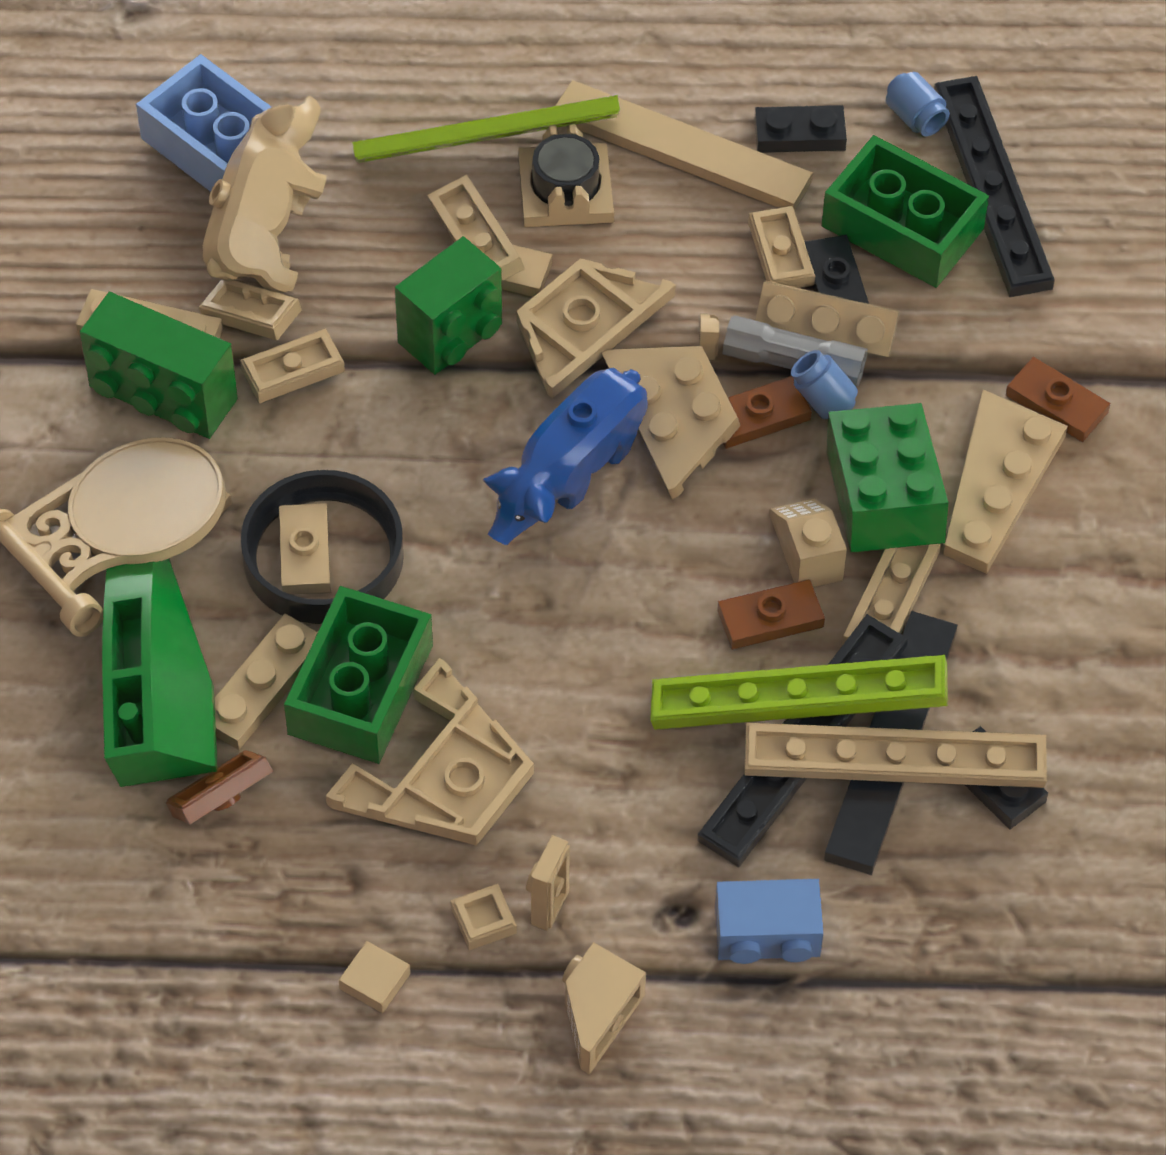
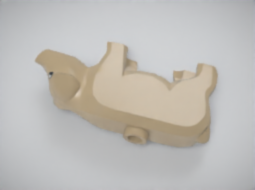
(258, 193)

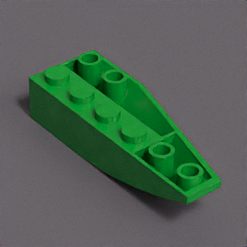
(153, 679)

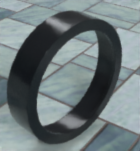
(312, 487)

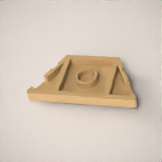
(583, 316)
(685, 409)

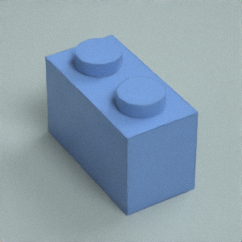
(768, 920)

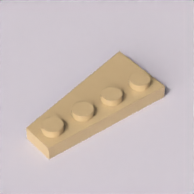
(1000, 473)

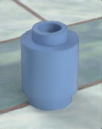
(917, 103)
(823, 383)

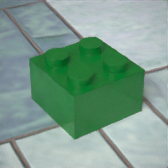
(449, 305)

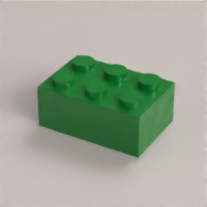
(904, 211)
(159, 365)
(886, 477)
(359, 674)

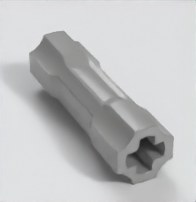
(779, 347)

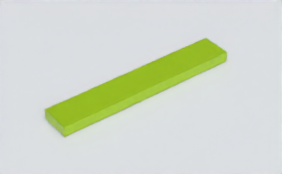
(486, 129)
(799, 692)

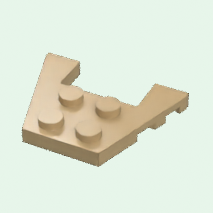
(457, 782)

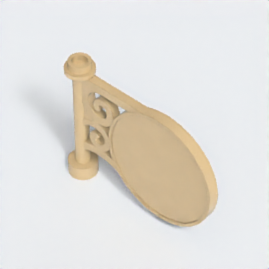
(124, 509)

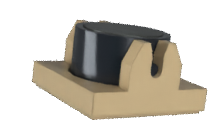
(565, 180)

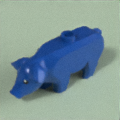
(573, 442)

